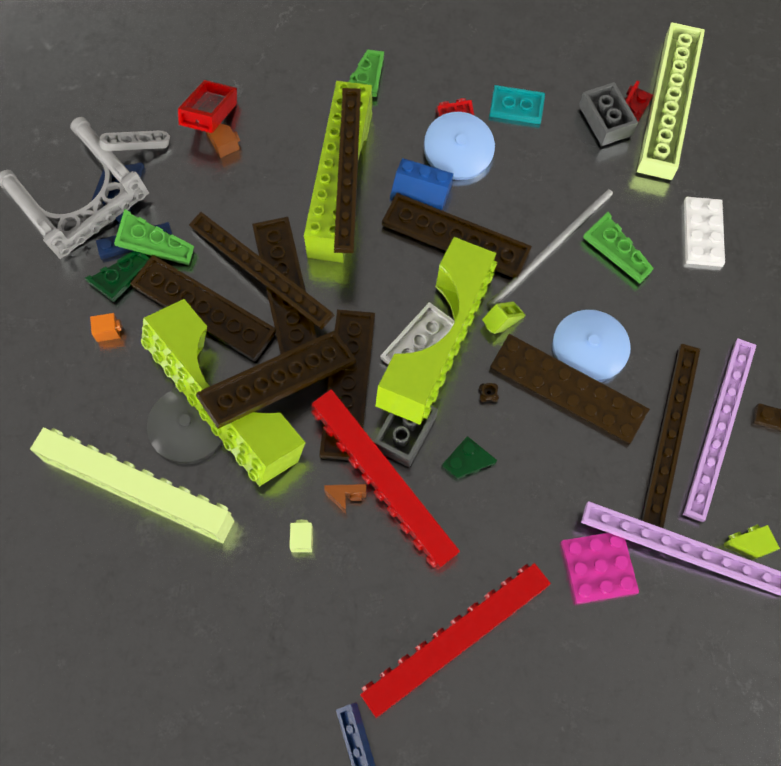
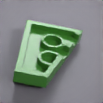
(369, 70)

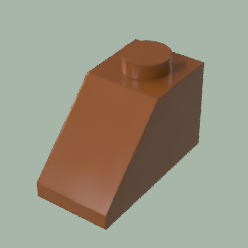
(224, 140)

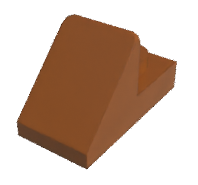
(339, 493)

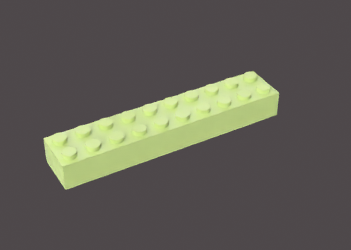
(671, 101)
(133, 484)

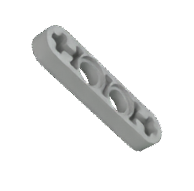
(109, 142)

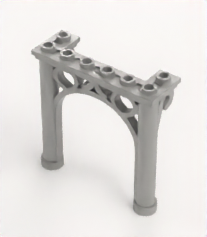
(62, 241)

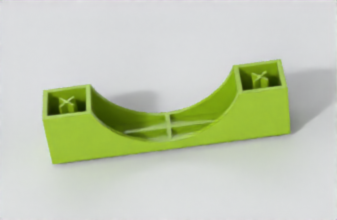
(321, 218)
(415, 377)
(259, 441)

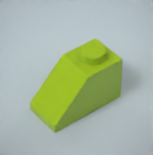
(502, 317)

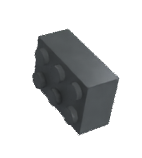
(608, 113)
(402, 438)

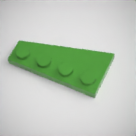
(145, 238)
(611, 241)

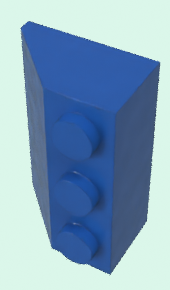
(422, 183)

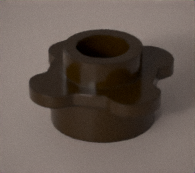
(484, 388)

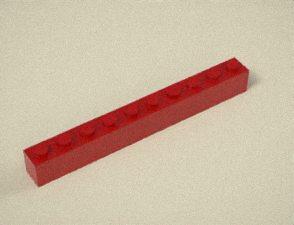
(385, 480)
(453, 641)

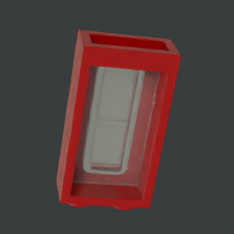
(207, 106)

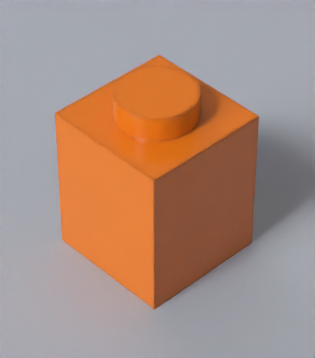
(105, 327)

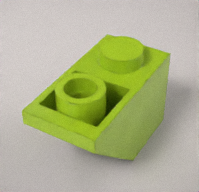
(753, 544)

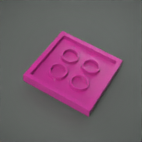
(599, 567)

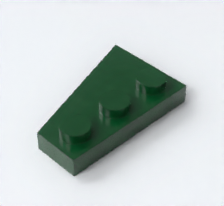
(117, 277)

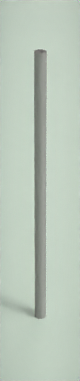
(549, 249)

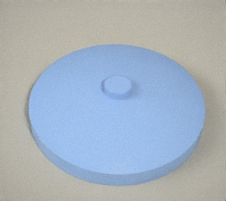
(459, 145)
(592, 344)

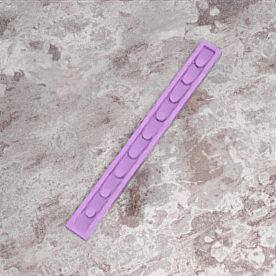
(719, 431)
(682, 547)

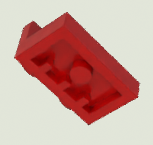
(638, 100)
(461, 105)

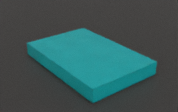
(517, 104)

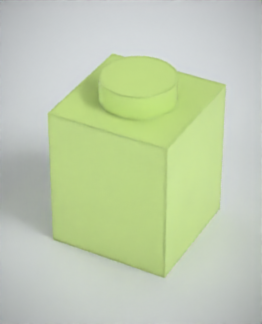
(301, 536)

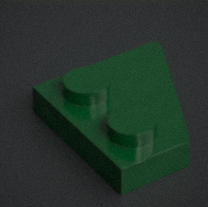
(467, 459)

